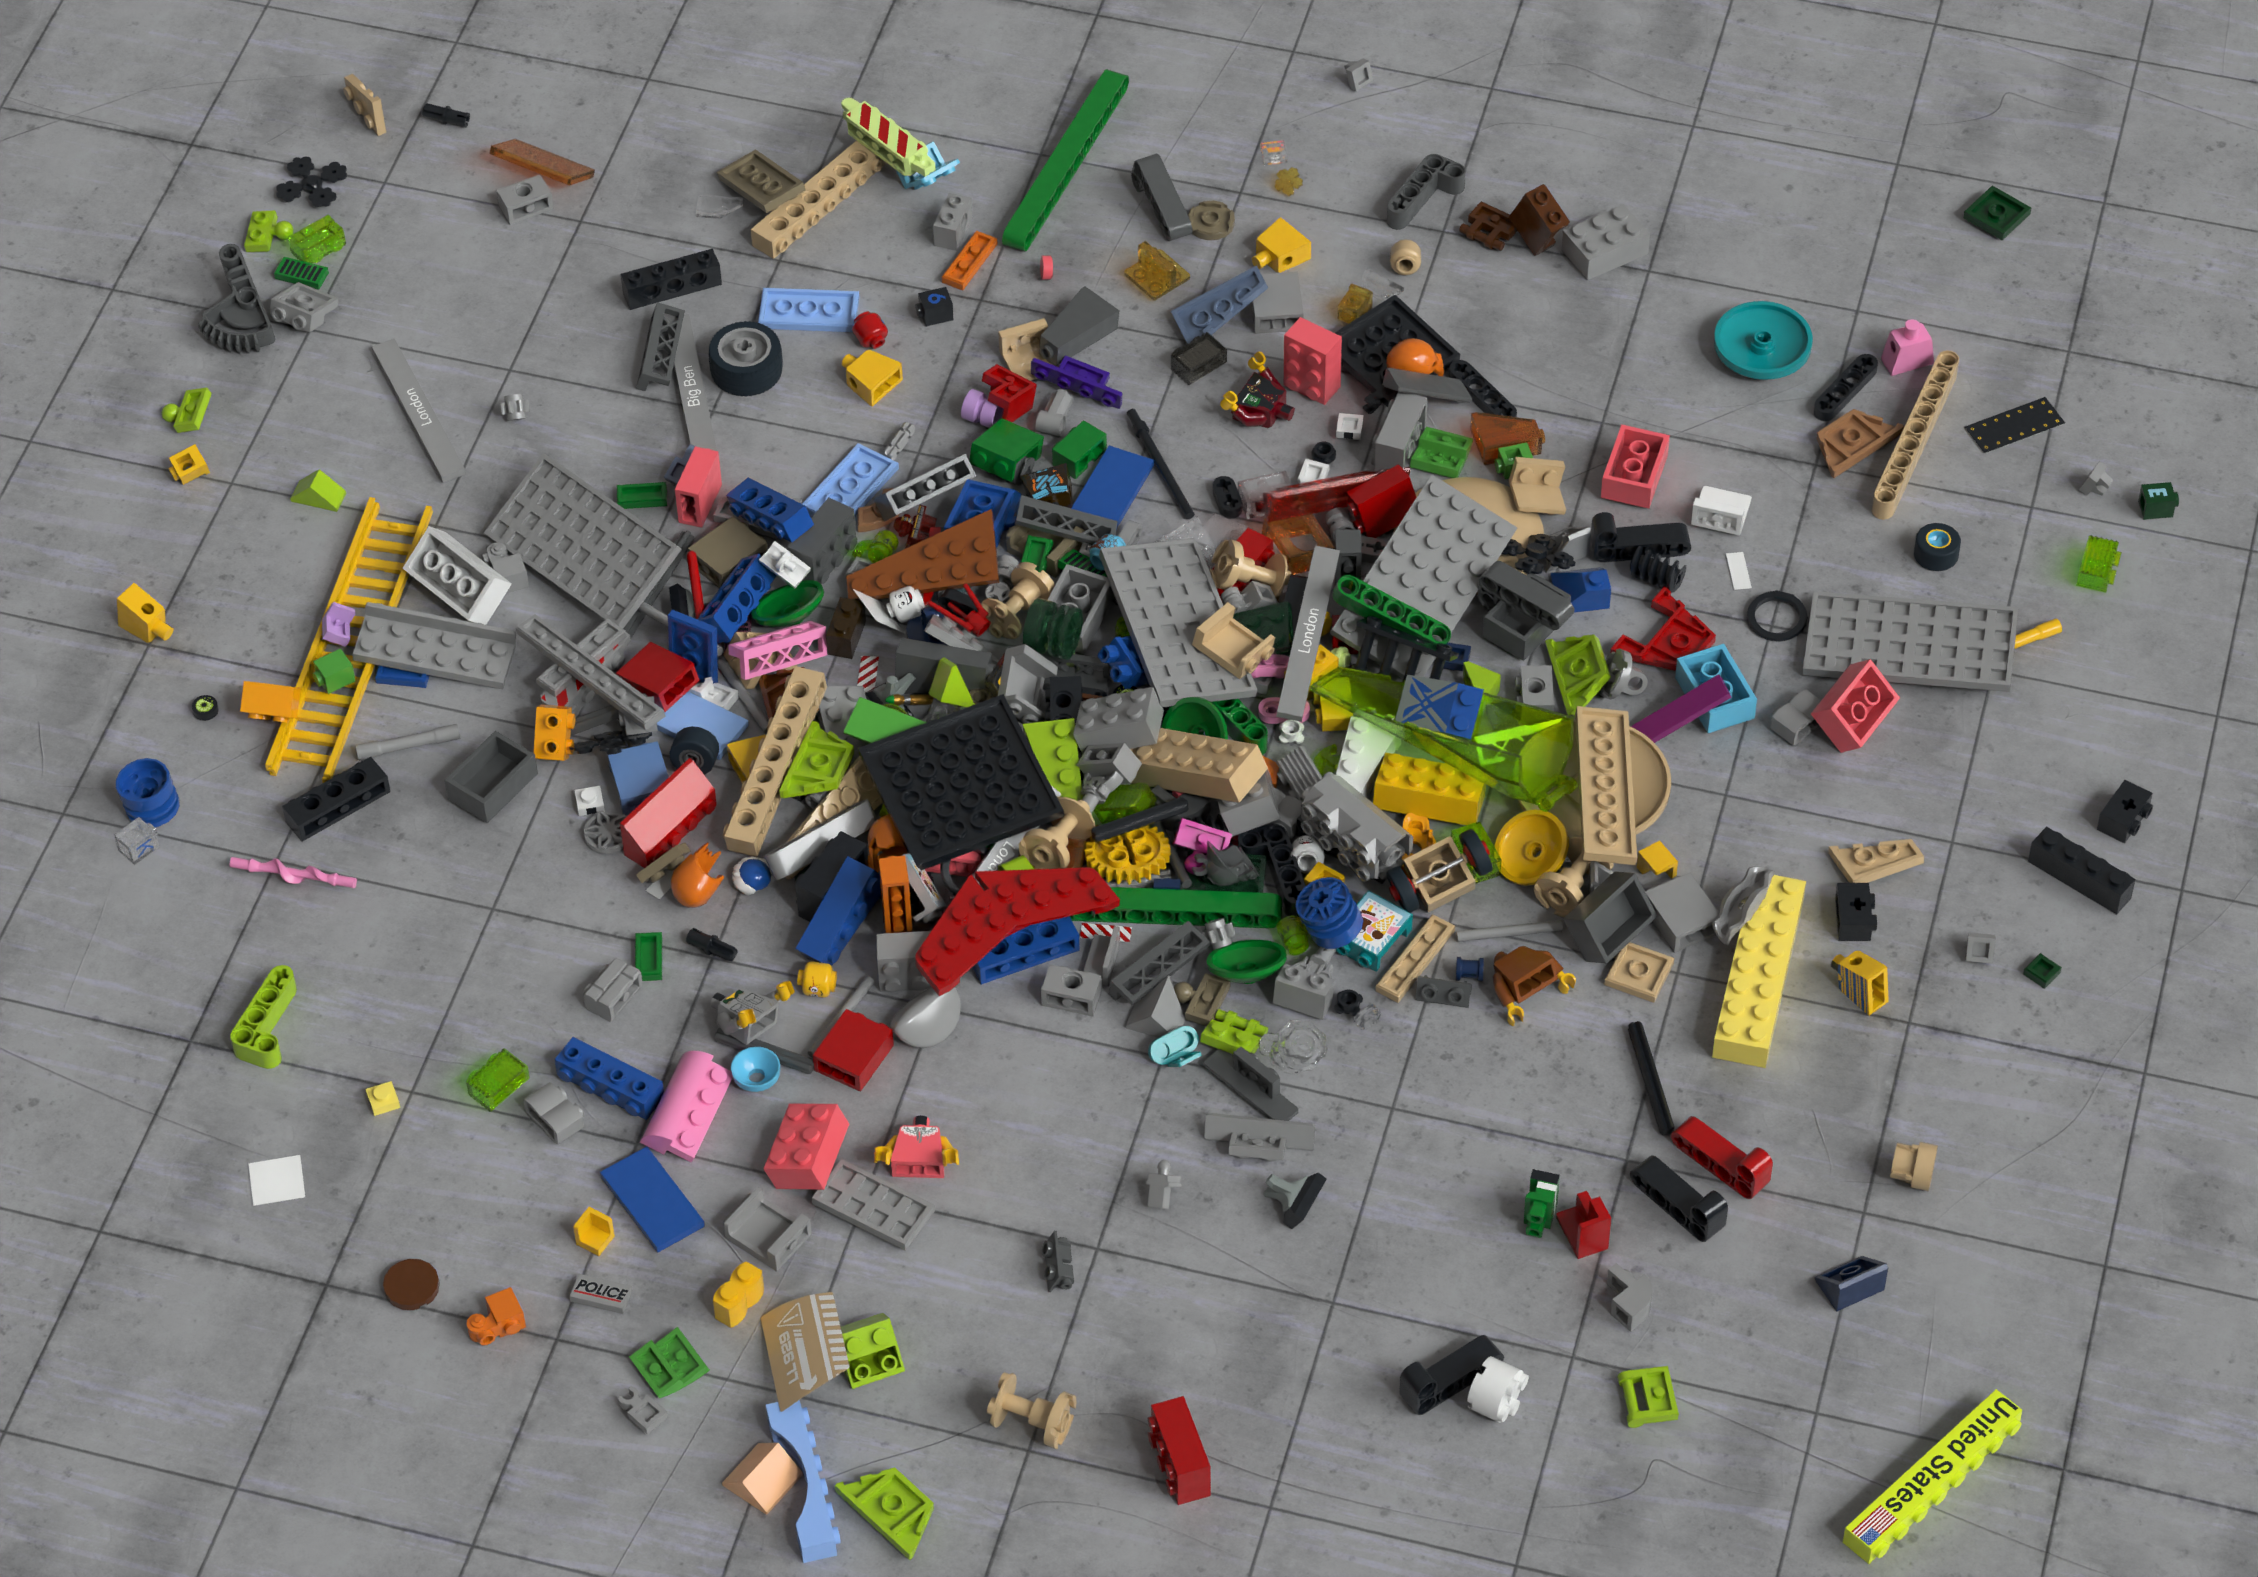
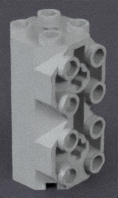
(1349, 821)

